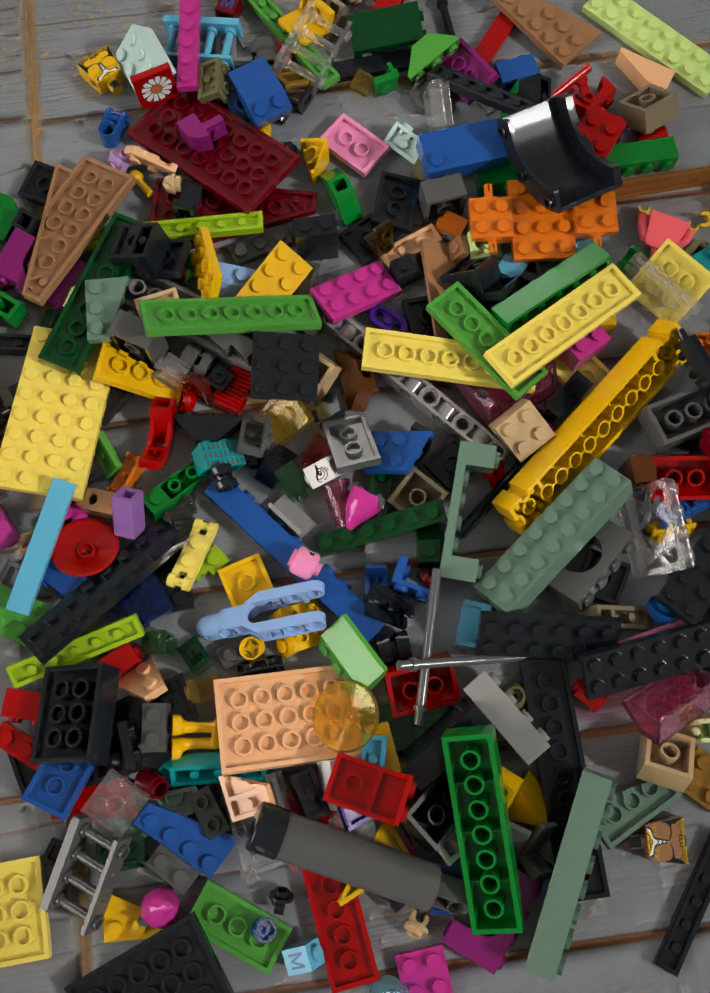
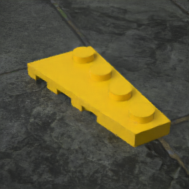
(123, 372)

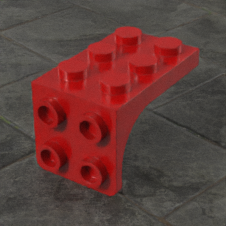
(602, 129)
(369, 789)

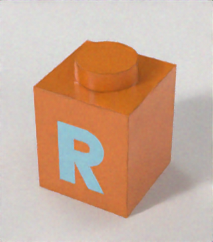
(451, 226)

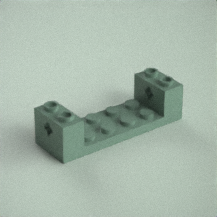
(474, 458)

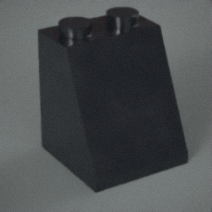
(316, 237)

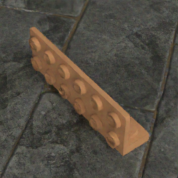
(437, 260)

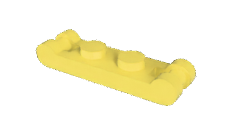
(192, 555)

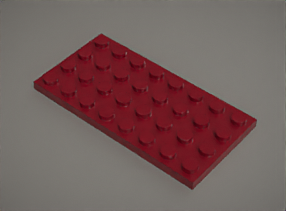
(239, 168)

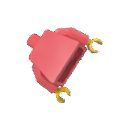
(657, 227)

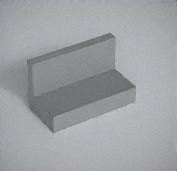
(291, 516)

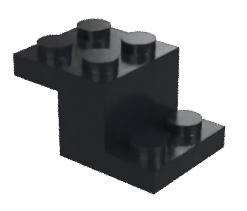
(150, 251)
(482, 279)

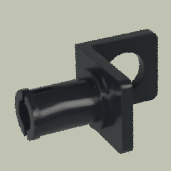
(299, 106)

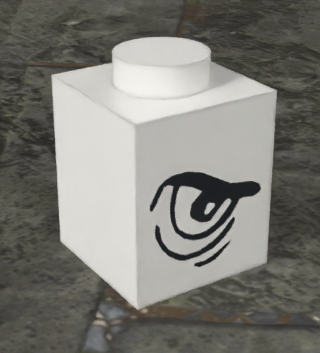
(320, 472)

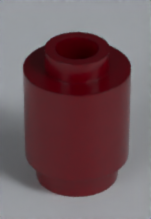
(151, 783)

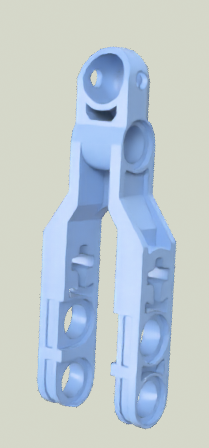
(235, 621)

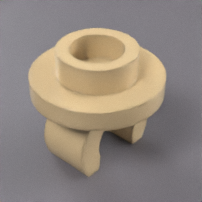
(416, 929)

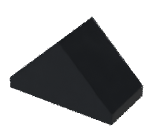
(271, 462)

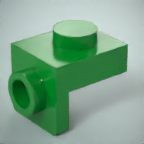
(387, 82)

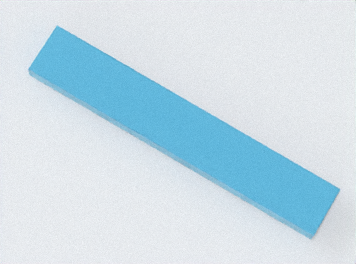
(41, 547)

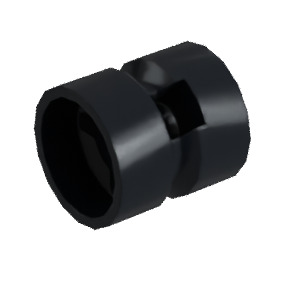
(393, 647)

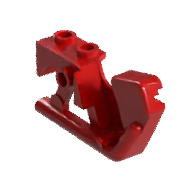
(603, 98)

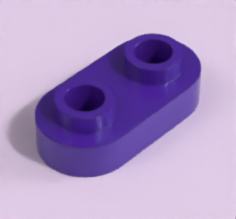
(389, 320)

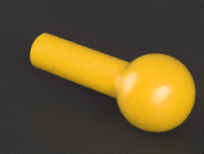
(141, 183)

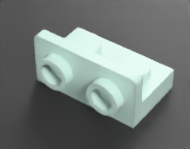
(403, 141)

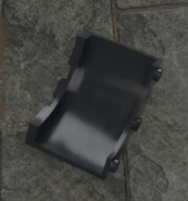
(554, 157)

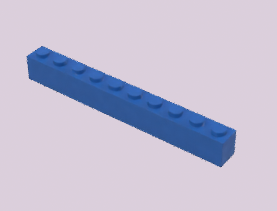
(280, 545)

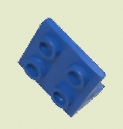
(401, 585)

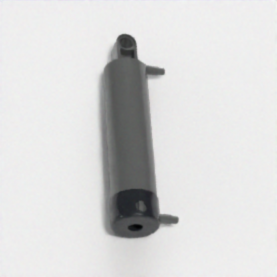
(353, 860)

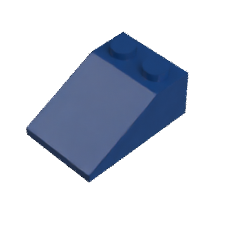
(260, 92)

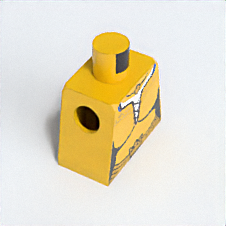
(102, 71)

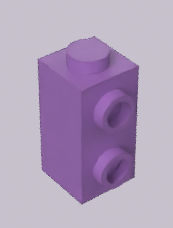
(128, 512)

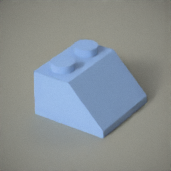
(233, 278)

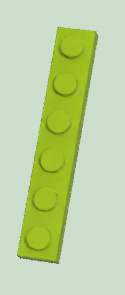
(79, 649)

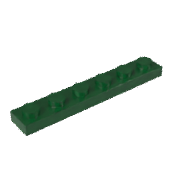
(381, 528)

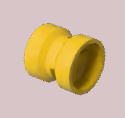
(247, 648)

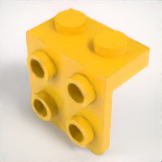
(288, 21)
(291, 645)

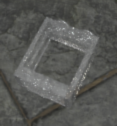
(438, 105)

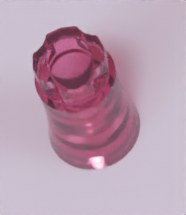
(336, 497)

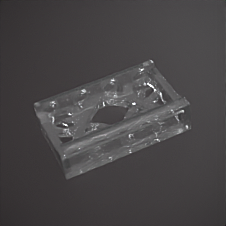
(673, 517)

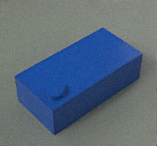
(461, 149)

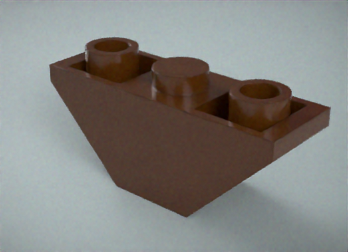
(355, 382)

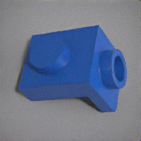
(375, 573)

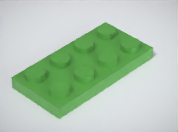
(228, 925)

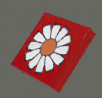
(155, 85)

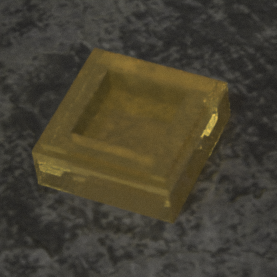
(362, 82)

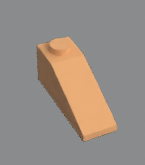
(643, 71)

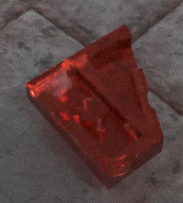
(201, 387)

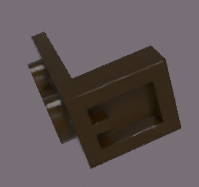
(381, 239)

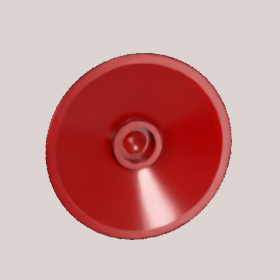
(85, 547)

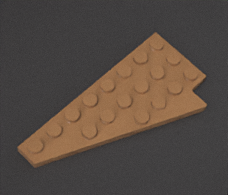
(72, 216)

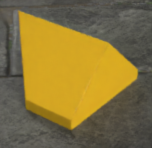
(315, 155)
(528, 803)

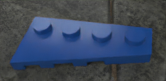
(185, 837)

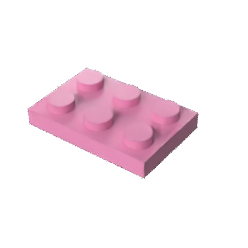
(355, 145)

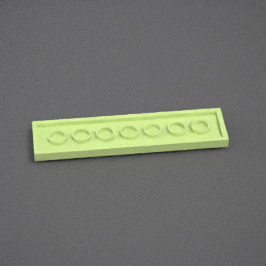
(653, 40)

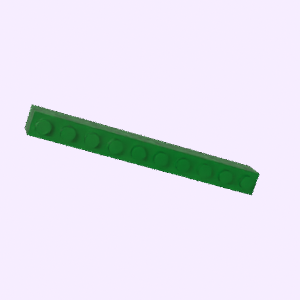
(632, 157)

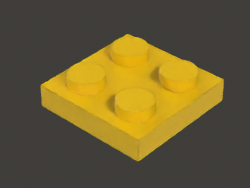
(244, 579)

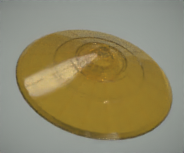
(346, 716)

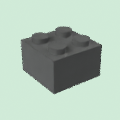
(441, 195)

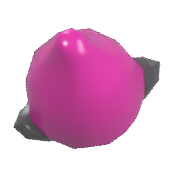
(361, 505)
(159, 907)

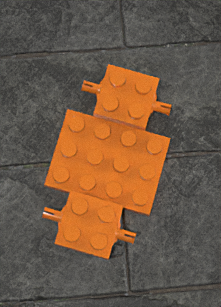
(534, 230)

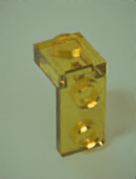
(201, 690)

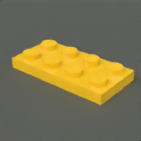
(206, 265)
(277, 274)

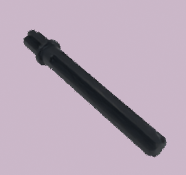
(486, 505)

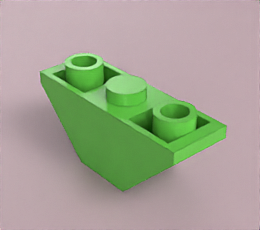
(429, 52)

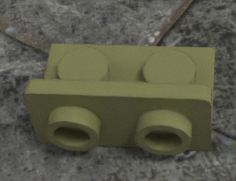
(213, 81)

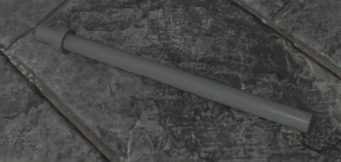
(414, 664)
(420, 707)

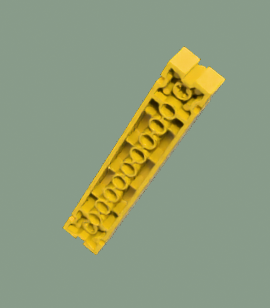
(592, 426)

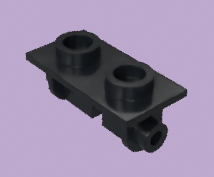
(267, 665)

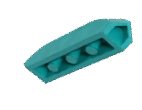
(201, 769)

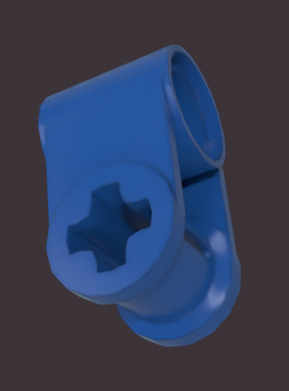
(113, 127)

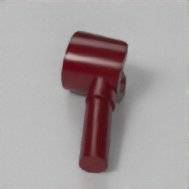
(423, 575)

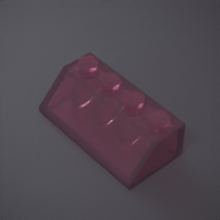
(669, 704)

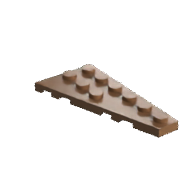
(550, 28)

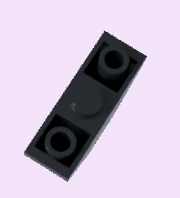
(208, 426)

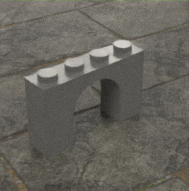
(580, 588)

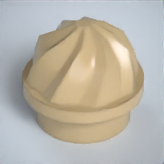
(172, 183)

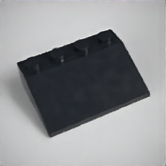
(76, 715)

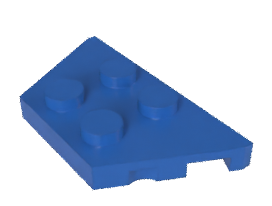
(398, 450)

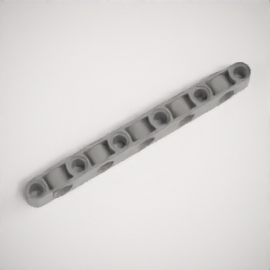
(441, 411)

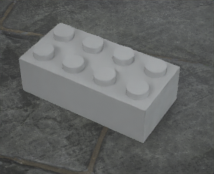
(508, 719)

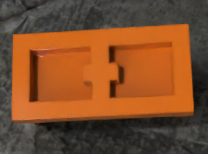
(128, 474)

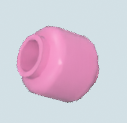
(304, 563)

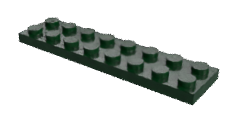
(68, 342)

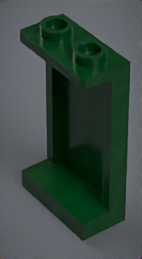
(386, 28)

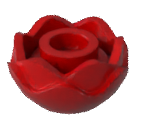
(187, 401)

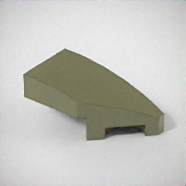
(697, 246)

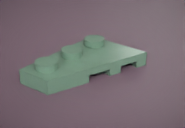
(102, 305)

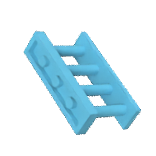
(209, 28)

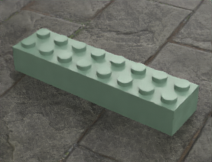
(554, 538)
(567, 880)

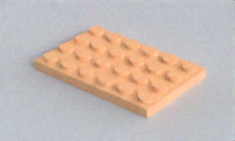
(269, 719)

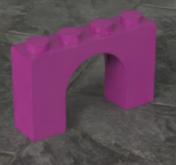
(14, 262)
(489, 949)

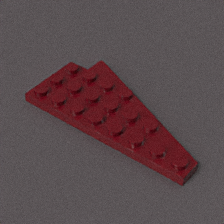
(277, 208)

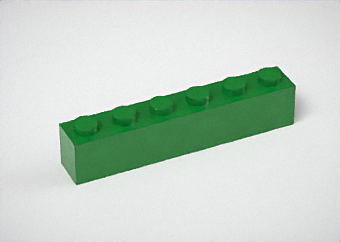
(550, 287)

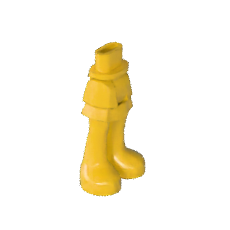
(180, 744)

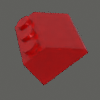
(688, 471)
(403, 687)

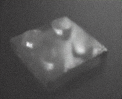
(115, 803)

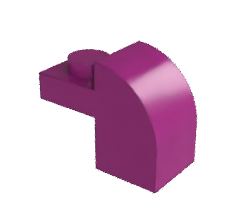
(201, 135)

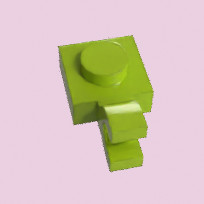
(213, 561)

